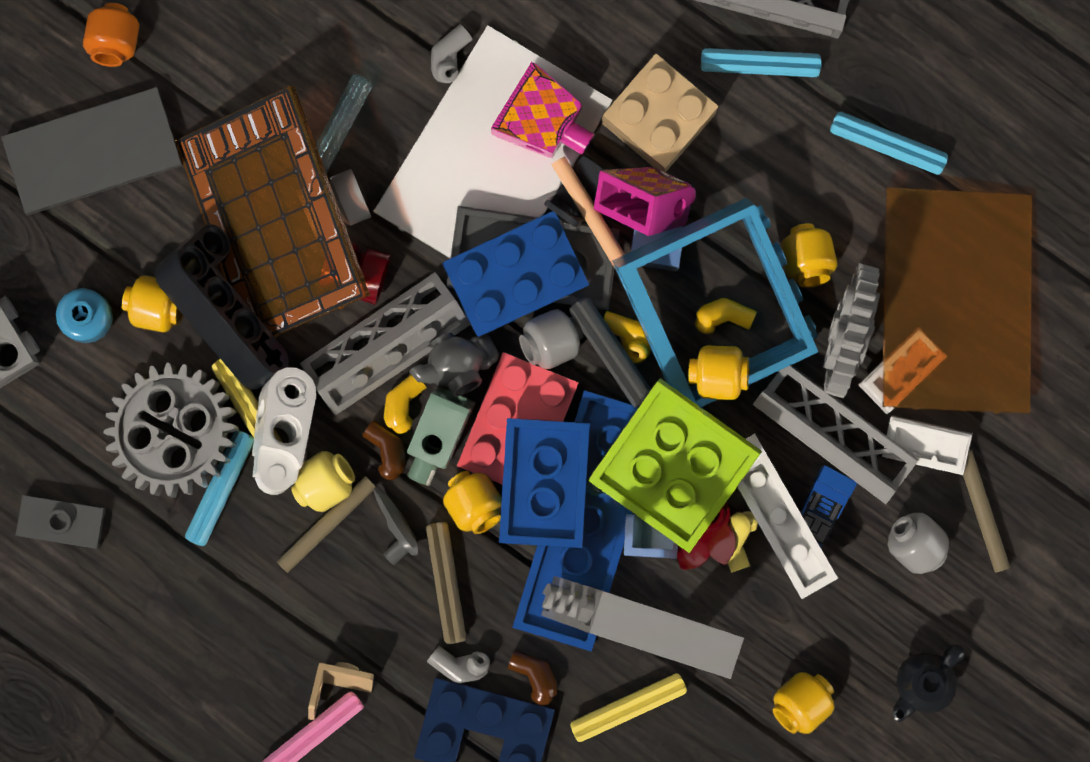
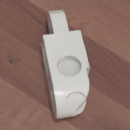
(277, 462)

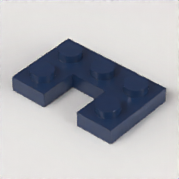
(462, 707)

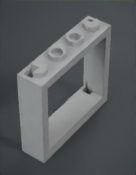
(641, 626)

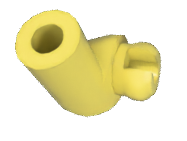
(742, 525)

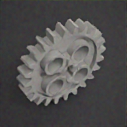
(851, 330)
(188, 397)

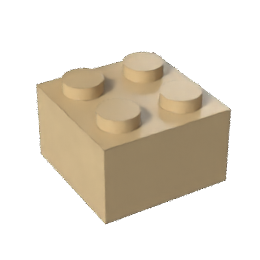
(659, 114)

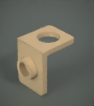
(341, 675)

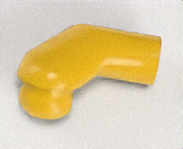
(721, 311)
(631, 336)
(397, 404)

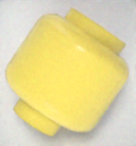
(323, 481)

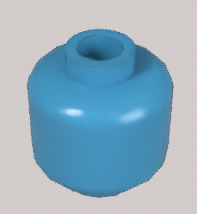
(97, 321)

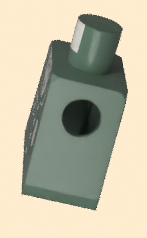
(445, 418)

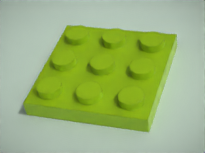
(674, 465)

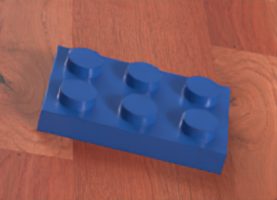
(515, 274)
(544, 483)

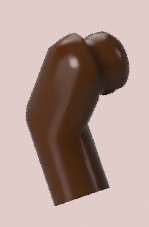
(391, 450)
(539, 675)

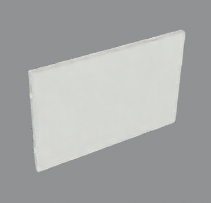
(468, 166)

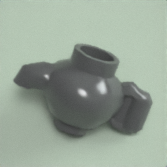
(456, 362)

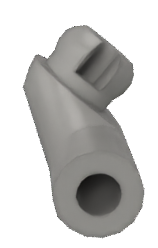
(445, 54)
(460, 669)

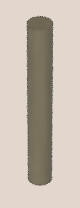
(984, 515)
(325, 525)

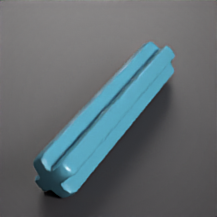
(760, 62)
(889, 143)
(219, 490)

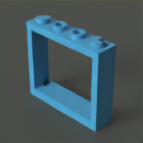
(772, 261)

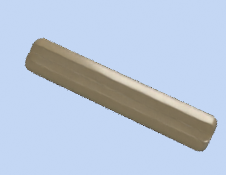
(446, 582)

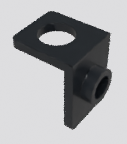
(562, 203)

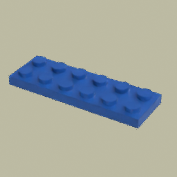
(602, 532)

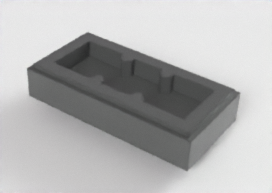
(60, 522)

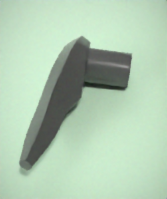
(399, 527)

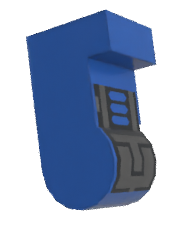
(826, 501)

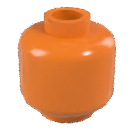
(111, 35)

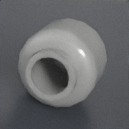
(551, 339)
(918, 543)

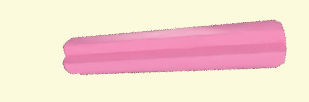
(317, 730)

